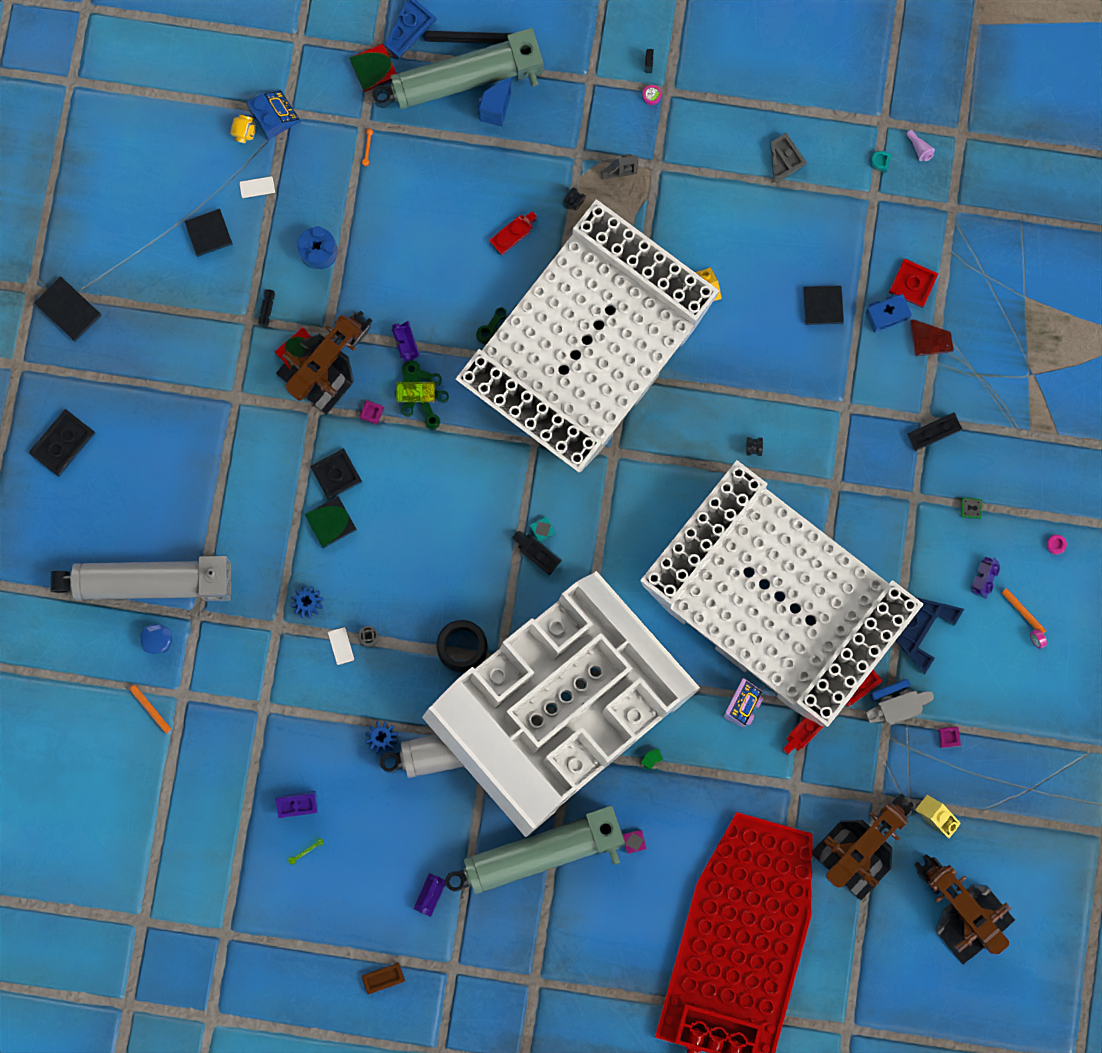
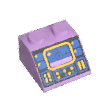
(743, 704)

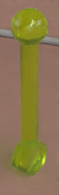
(292, 860)

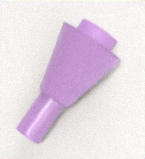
(923, 150)

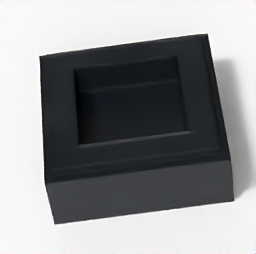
(649, 60)

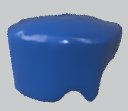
(156, 639)

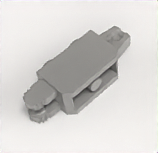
(900, 708)

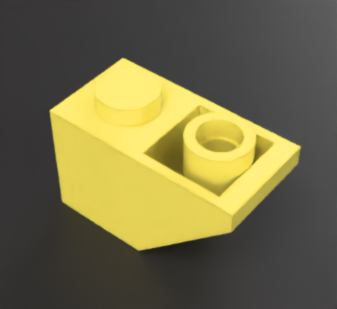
(938, 816)

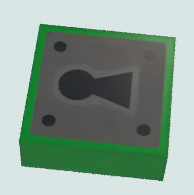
(971, 508)

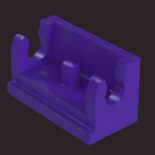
(296, 804)

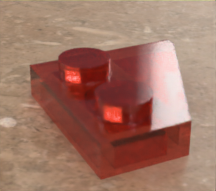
(930, 339)

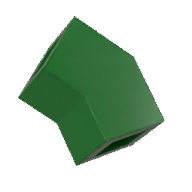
(651, 759)

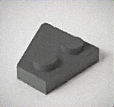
(785, 157)
(621, 167)

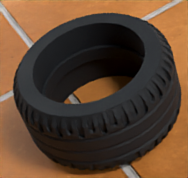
(457, 626)

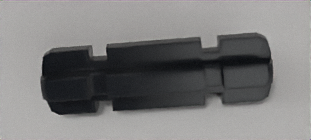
(266, 307)

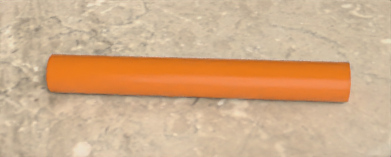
(1023, 611)
(150, 709)

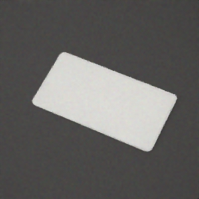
(257, 187)
(341, 646)

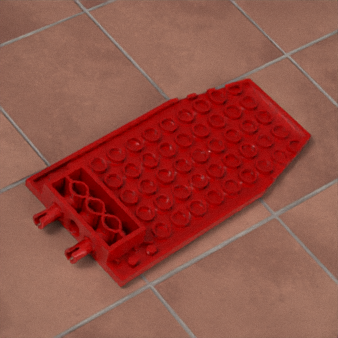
(741, 941)

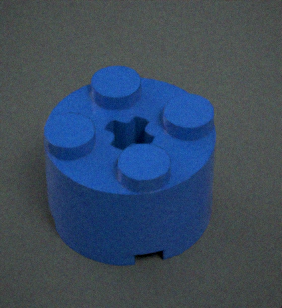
(317, 258)

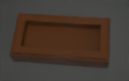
(383, 978)

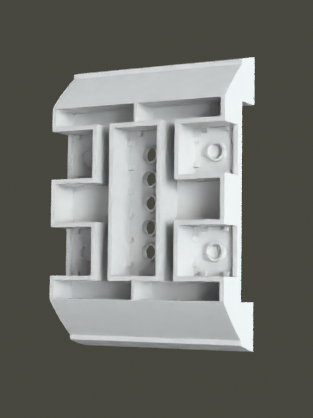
(655, 313)
(807, 666)
(540, 767)

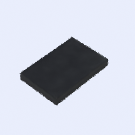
(67, 309)
(62, 442)

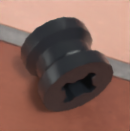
(574, 198)
(754, 446)

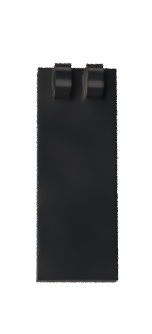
(935, 431)

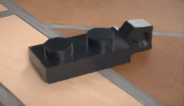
(537, 552)

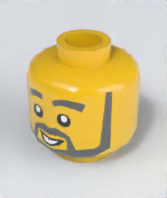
(243, 128)

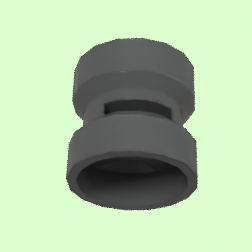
(371, 638)

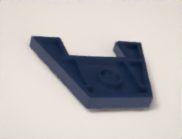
(919, 626)

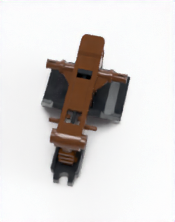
(323, 369)
(859, 853)
(972, 918)

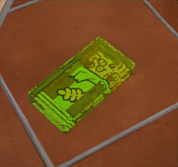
(415, 392)

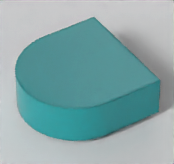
(880, 161)

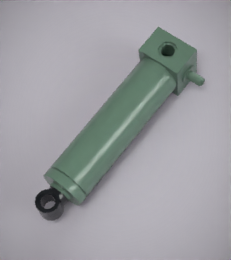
(465, 72)
(541, 852)

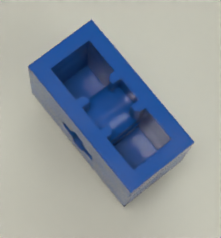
(881, 320)

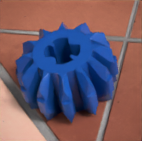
(313, 597)
(375, 734)

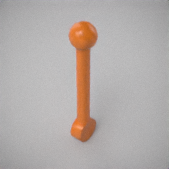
(365, 162)

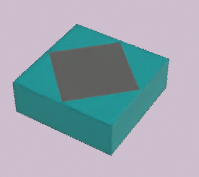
(543, 529)

